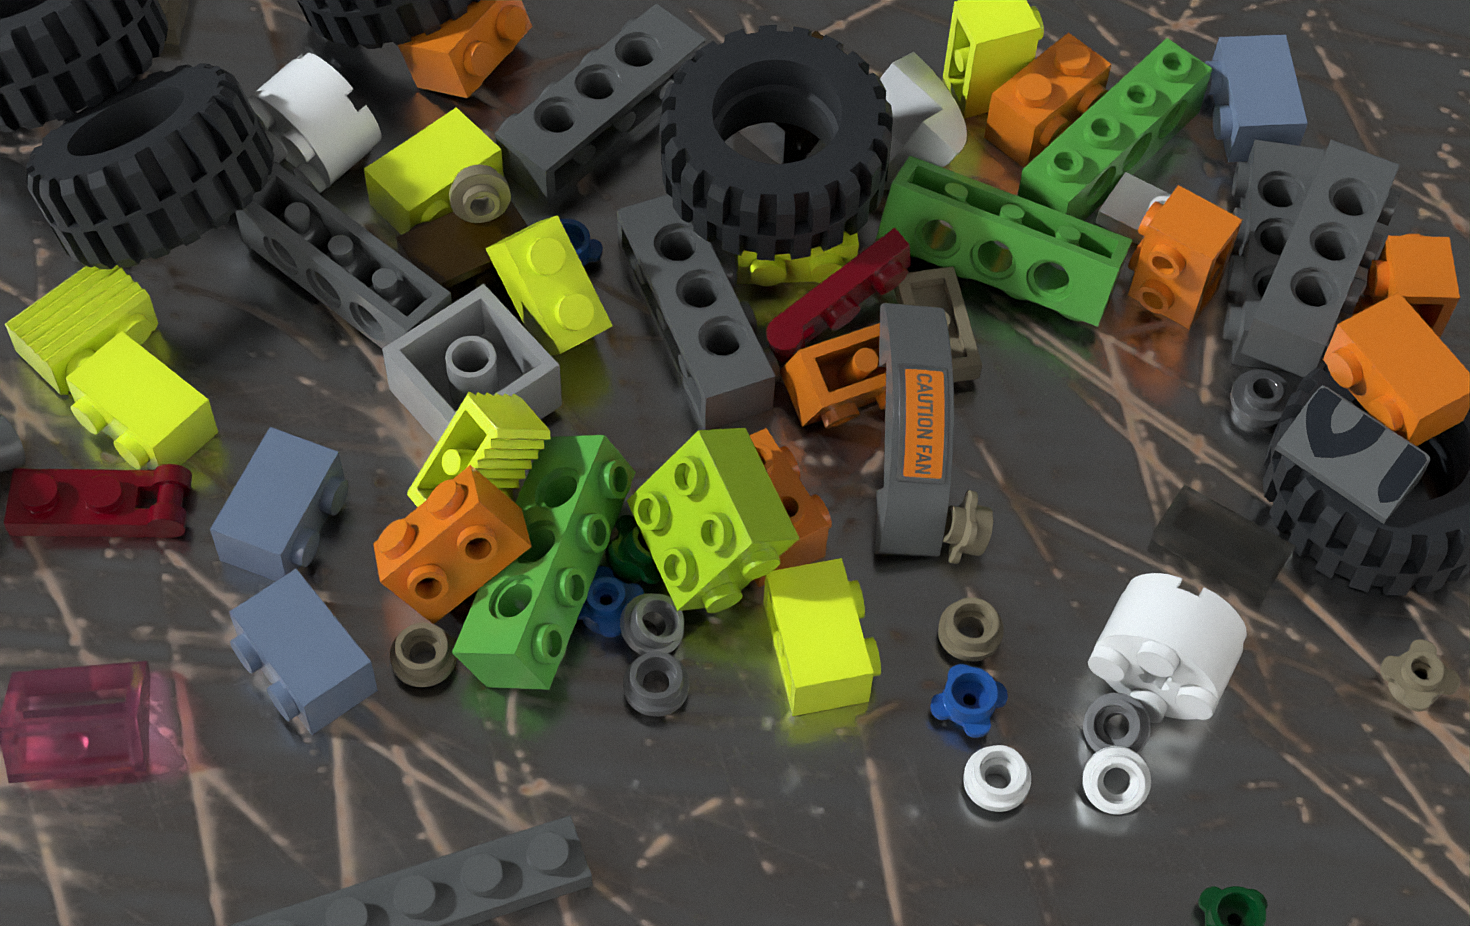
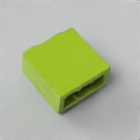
(712, 520)

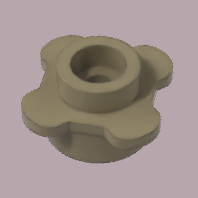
(967, 528)
(1411, 690)

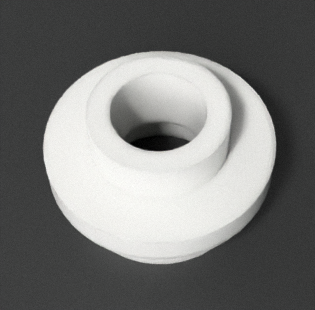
(1001, 761)
(1121, 800)

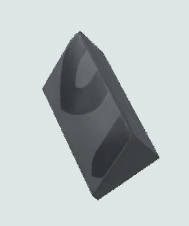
(1353, 453)

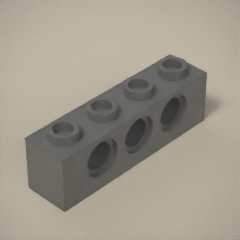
(596, 105)
(1271, 195)
(1322, 257)
(338, 260)
(717, 385)

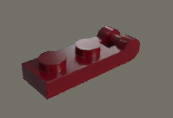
(838, 297)
(98, 502)

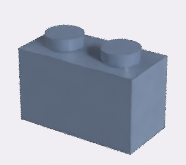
(1255, 94)
(280, 506)
(302, 652)

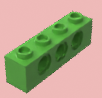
(1118, 132)
(1031, 231)
(531, 606)

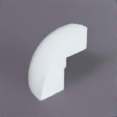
(924, 116)

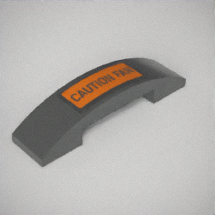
(917, 430)

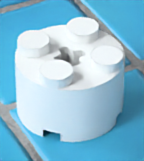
(314, 121)
(1169, 647)

